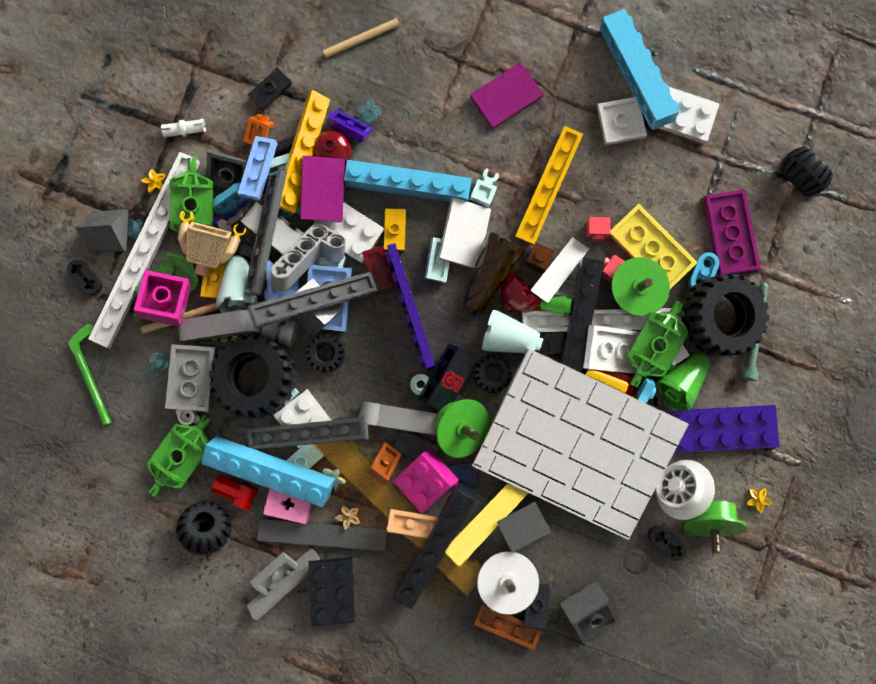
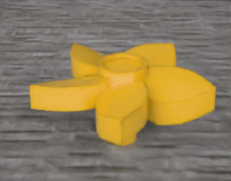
(154, 181)
(758, 499)

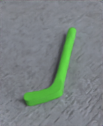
(75, 346)

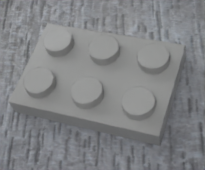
(189, 378)

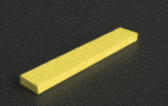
(484, 523)

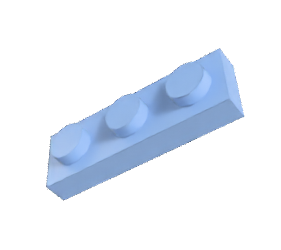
(257, 168)

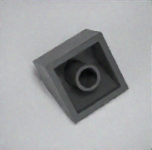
(590, 612)

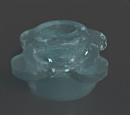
(370, 117)
(134, 228)
(158, 362)

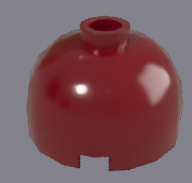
(333, 145)
(518, 295)

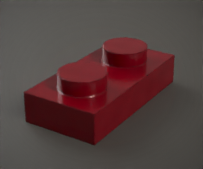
(377, 263)

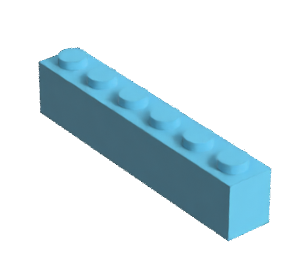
(638, 69)
(406, 181)
(268, 471)

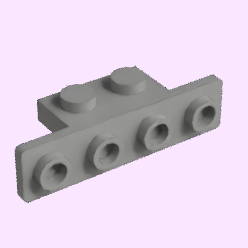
(278, 580)

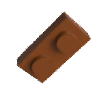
(384, 463)

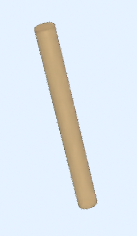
(361, 38)
(189, 314)

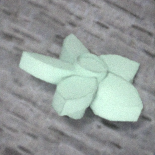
(335, 474)

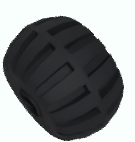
(806, 171)
(203, 515)

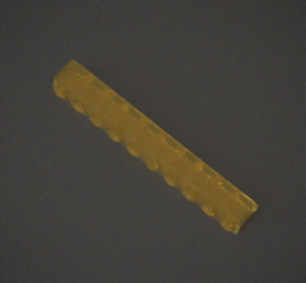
(354, 467)

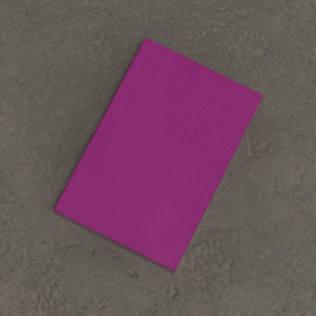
(506, 95)
(322, 189)

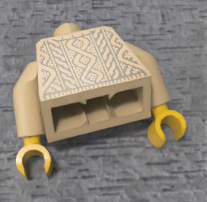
(206, 244)

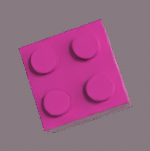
(162, 298)
(425, 480)

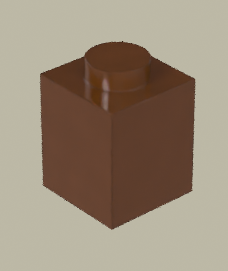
(539, 258)

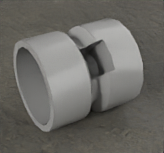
(283, 331)

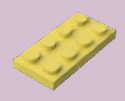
(644, 237)

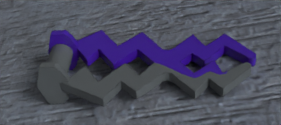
(235, 215)

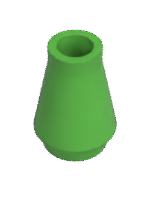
(559, 305)

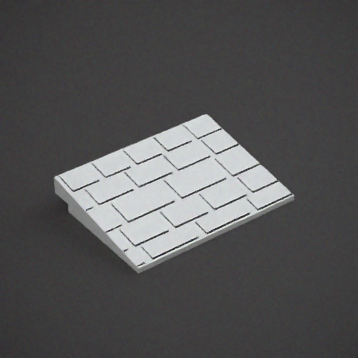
(579, 444)

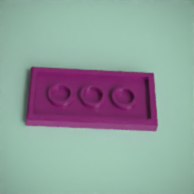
(732, 232)

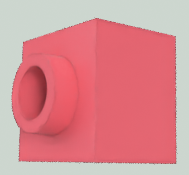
(598, 228)
(610, 266)

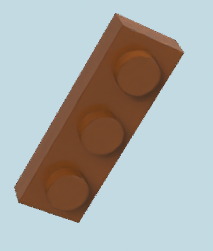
(506, 626)

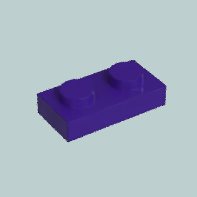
(351, 127)

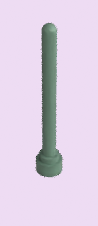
(750, 371)

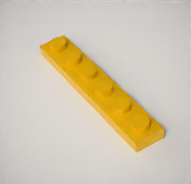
(307, 131)
(548, 186)

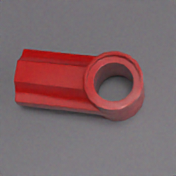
(239, 493)

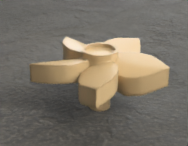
(348, 517)

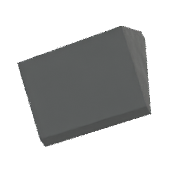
(224, 170)
(105, 231)
(317, 320)
(523, 527)

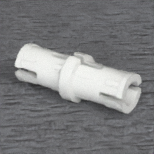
(183, 128)

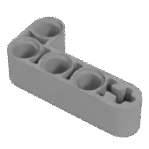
(314, 242)
(217, 326)
(398, 417)

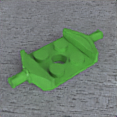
(191, 186)
(177, 266)
(643, 354)
(191, 443)

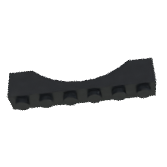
(582, 312)
(436, 544)

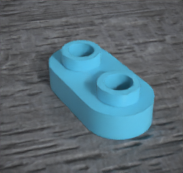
(228, 200)
(700, 271)

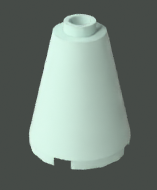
(231, 290)
(509, 335)

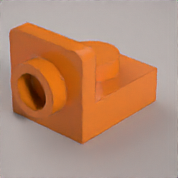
(257, 126)

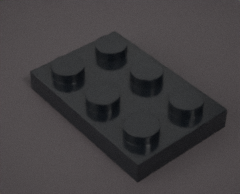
(331, 591)

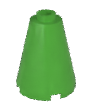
(684, 382)

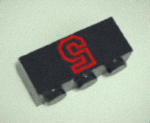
(447, 377)

